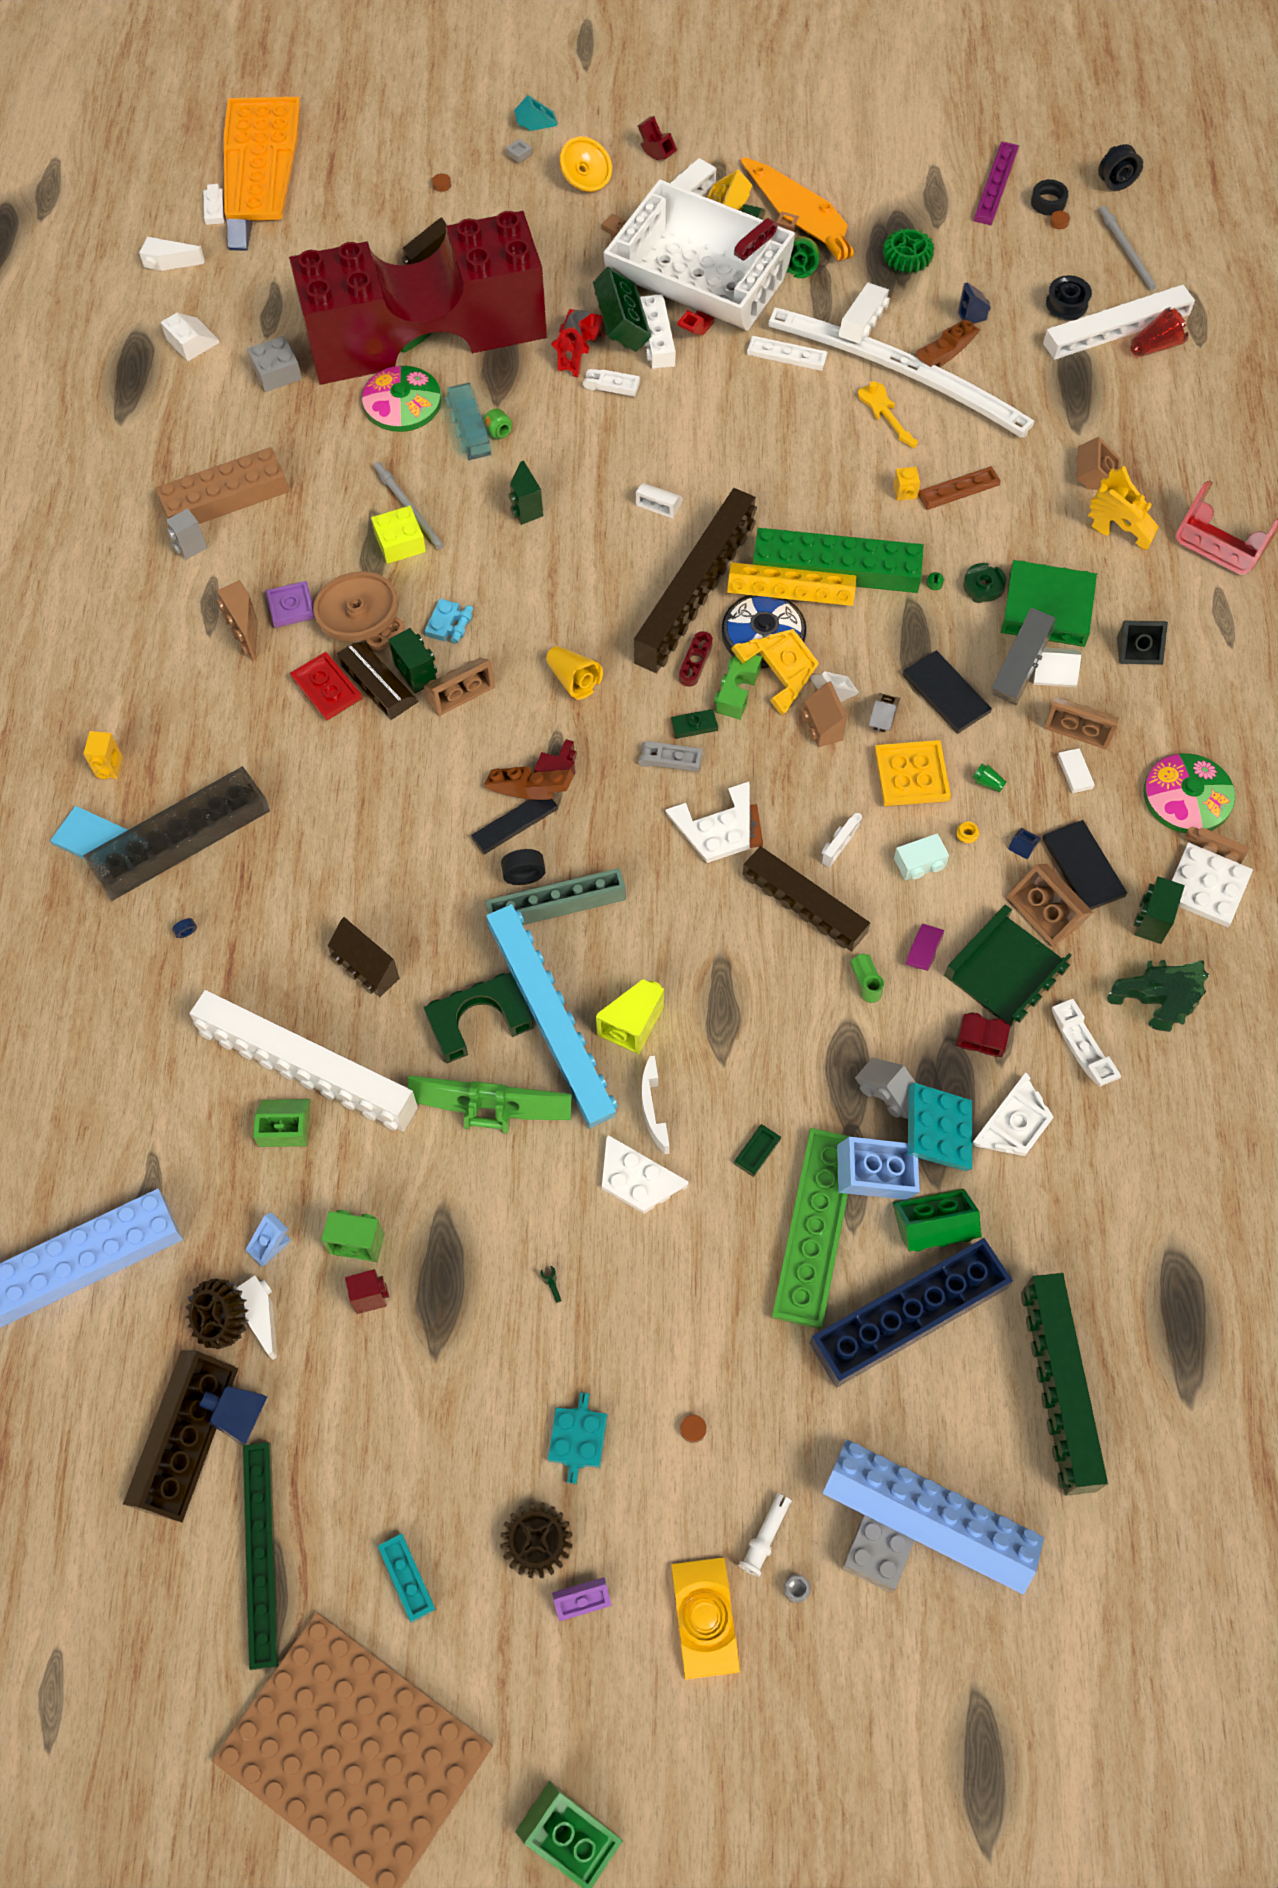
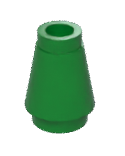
(989, 778)

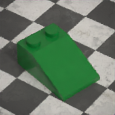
(568, 1836)

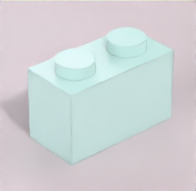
(921, 857)

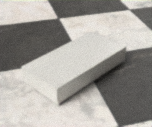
(1075, 770)

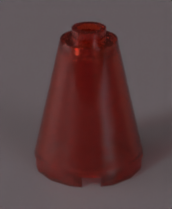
(1160, 334)

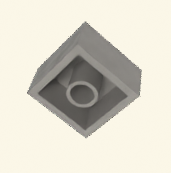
(274, 363)
(878, 1554)

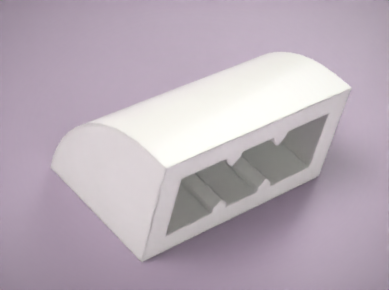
(658, 500)

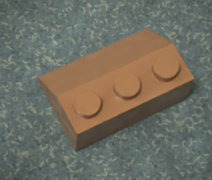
(460, 686)
(1081, 723)
(1049, 904)

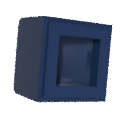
(1024, 843)

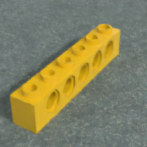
(792, 584)

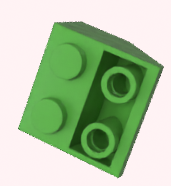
(282, 1123)

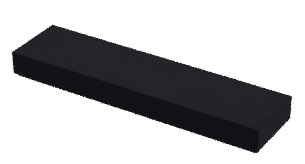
(512, 823)

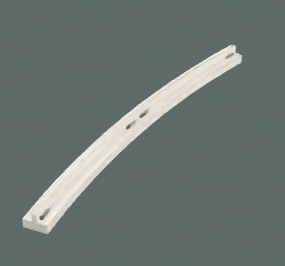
(931, 376)

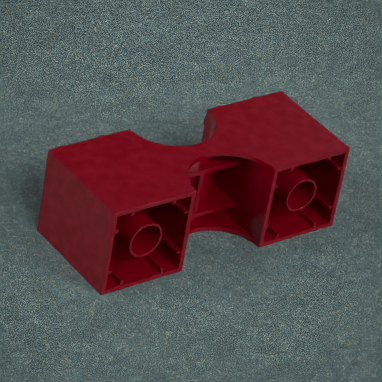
(476, 286)

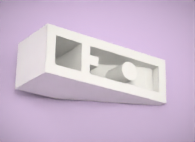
(168, 255)
(260, 1313)

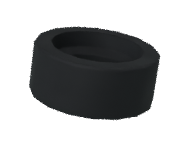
(1051, 187)
(523, 867)

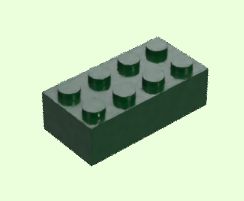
(621, 309)

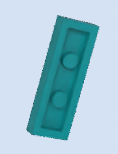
(406, 1578)

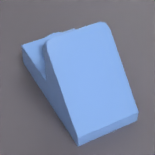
(268, 1239)

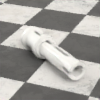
(760, 1546)

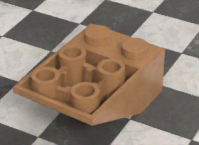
(240, 614)

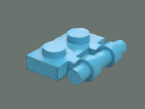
(442, 621)

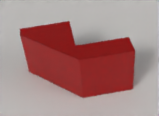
(696, 323)

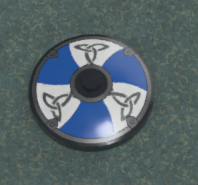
(758, 618)

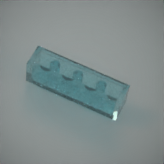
(468, 421)

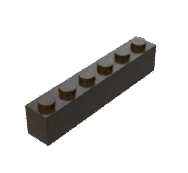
(805, 899)

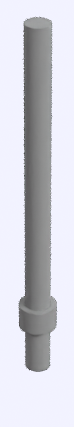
(1111, 223)
(388, 479)

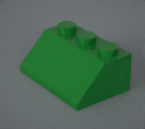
(937, 1220)

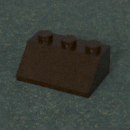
(362, 958)

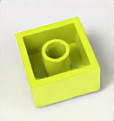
(398, 534)

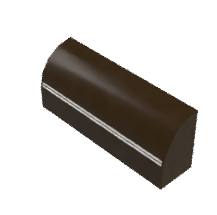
(376, 679)

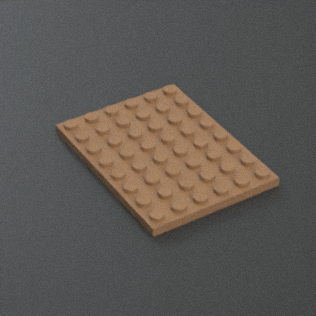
(353, 1755)

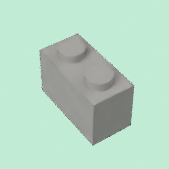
(186, 534)

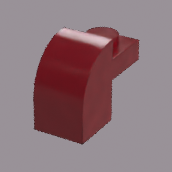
(654, 143)
(564, 761)

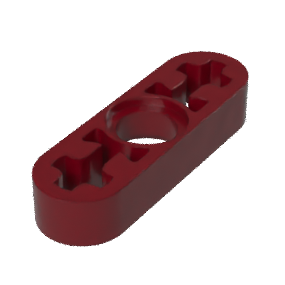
(755, 239)
(696, 666)

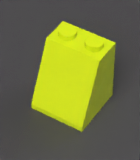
(632, 1016)

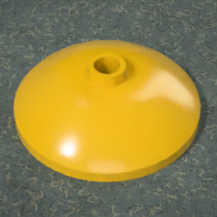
(589, 157)

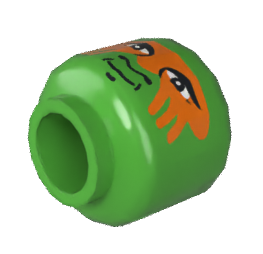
(497, 423)

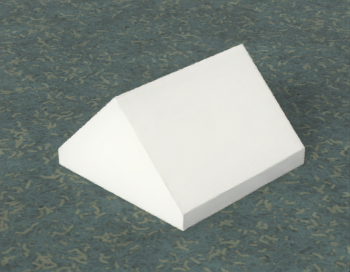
(1058, 668)

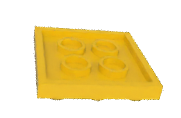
(912, 773)

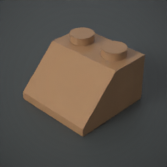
(1095, 462)
(825, 716)

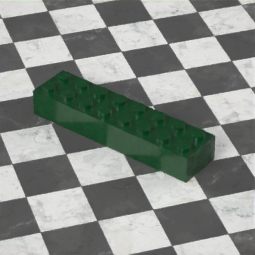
(1064, 1385)

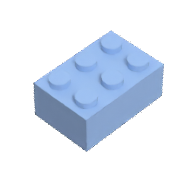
(877, 1168)

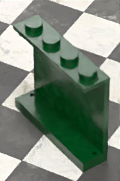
(1006, 968)

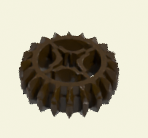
(224, 1311)
(527, 1549)

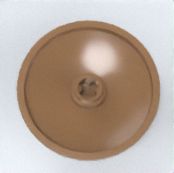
(356, 606)

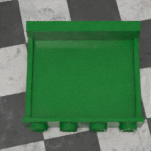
(1054, 591)

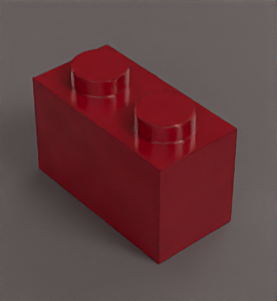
(367, 1291)

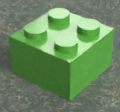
(353, 1236)

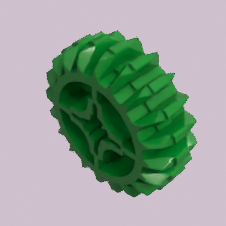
(908, 250)

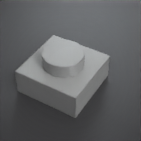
(519, 150)

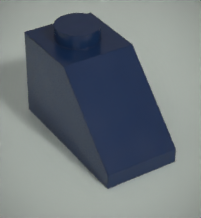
(973, 305)

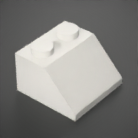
(188, 335)

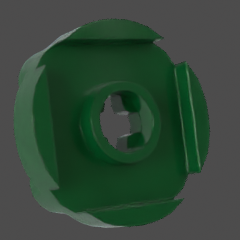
(979, 591)

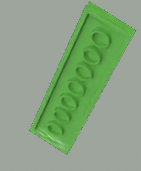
(812, 1235)

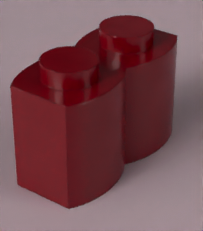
(983, 1035)

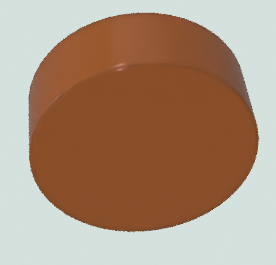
(441, 182)
(1060, 219)
(693, 1428)

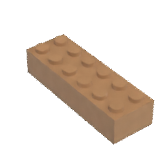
(225, 487)

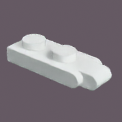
(213, 204)
(842, 838)

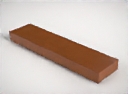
(959, 488)

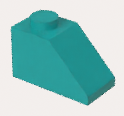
(534, 115)

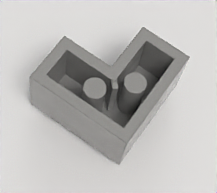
(888, 1082)

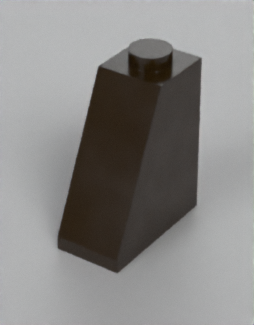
(425, 243)

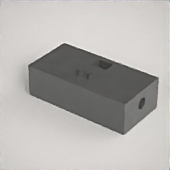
(1023, 656)

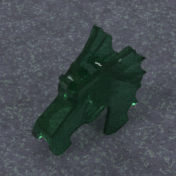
(1171, 986)

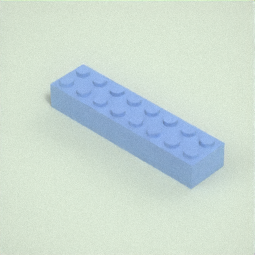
(85, 1255)
(935, 1516)

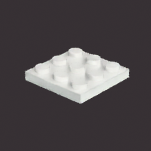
(1211, 884)

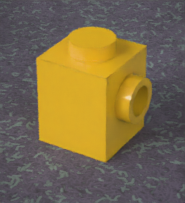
(906, 483)

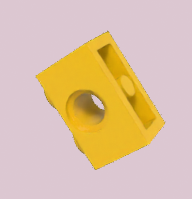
(103, 755)

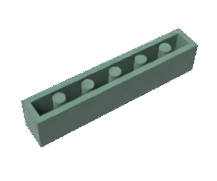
(564, 897)

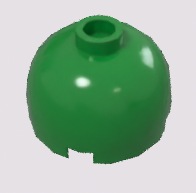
(804, 257)

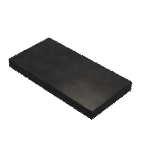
(947, 691)
(1084, 865)

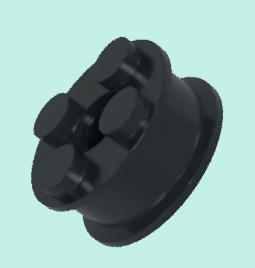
(1120, 167)
(1068, 297)

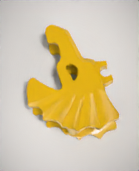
(1120, 500)

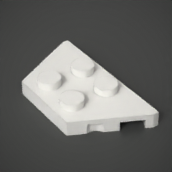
(1016, 1122)
(637, 1178)

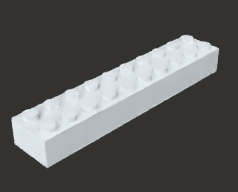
(304, 1061)

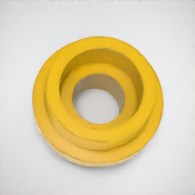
(967, 827)

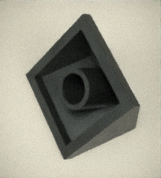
(1142, 642)

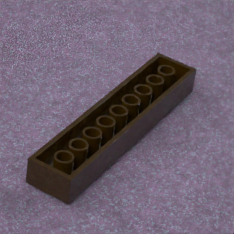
(694, 581)

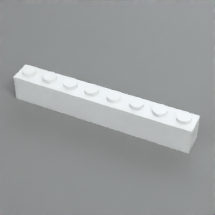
(1115, 322)

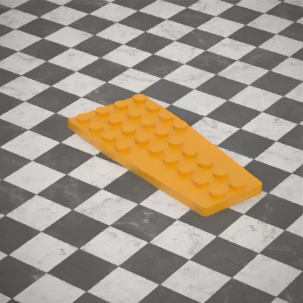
(259, 155)

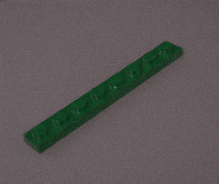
(260, 1557)

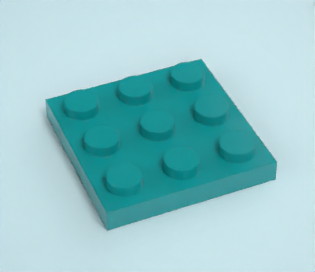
(939, 1127)

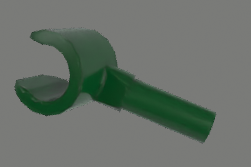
(552, 1284)

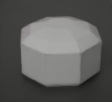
(797, 1588)

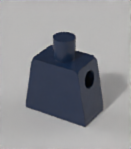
(234, 1412)

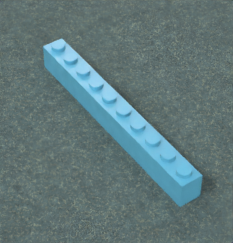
(551, 1017)

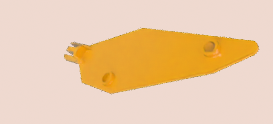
(815, 213)

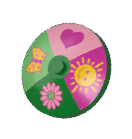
(401, 398)
(1189, 793)

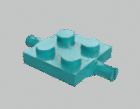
(578, 1438)

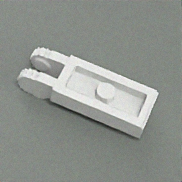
(611, 382)

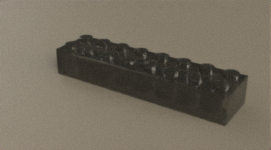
(176, 833)

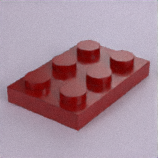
(326, 686)

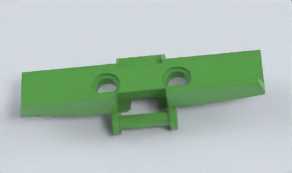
(469, 1097)

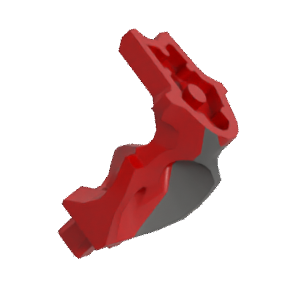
(574, 334)

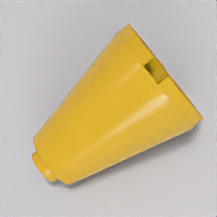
(574, 671)

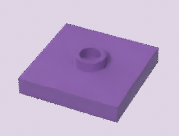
(290, 604)

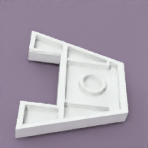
(718, 833)

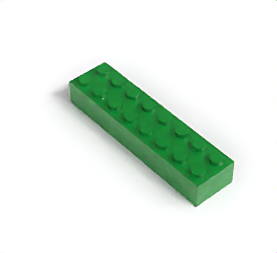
(873, 561)

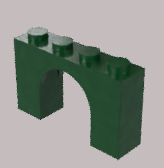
(499, 993)

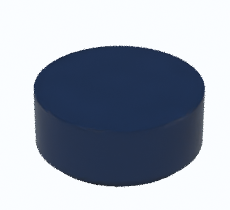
(184, 928)

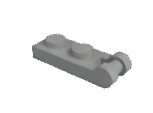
(670, 756)

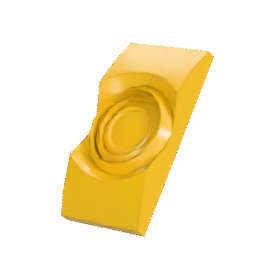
(705, 1618)

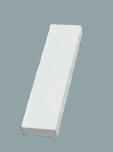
(787, 353)

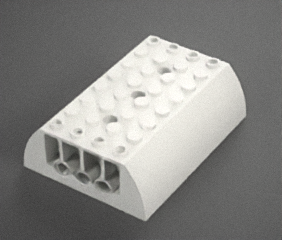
(696, 240)

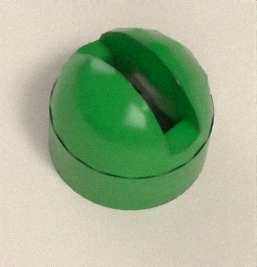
(935, 586)

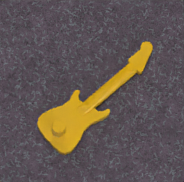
(876, 398)

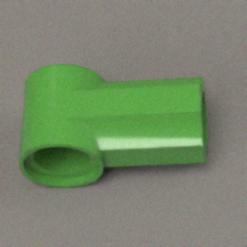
(867, 977)

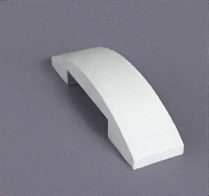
(1082, 1044)
(657, 1131)

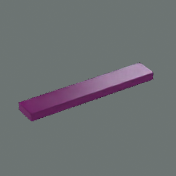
(996, 183)

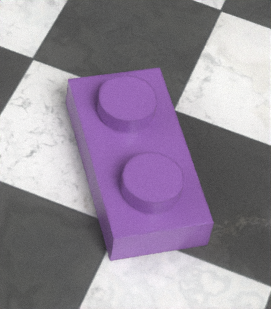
(581, 1599)

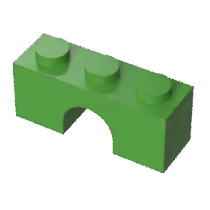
(731, 699)

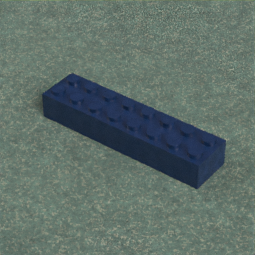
(910, 1312)

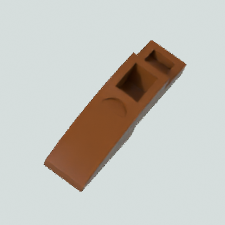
(949, 345)
(524, 784)

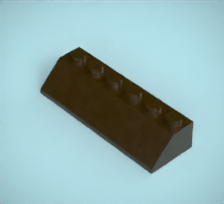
(178, 1438)

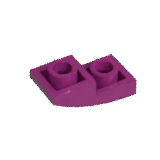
(924, 947)

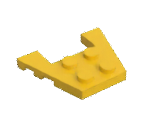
(788, 660)

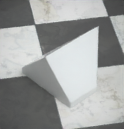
(842, 684)

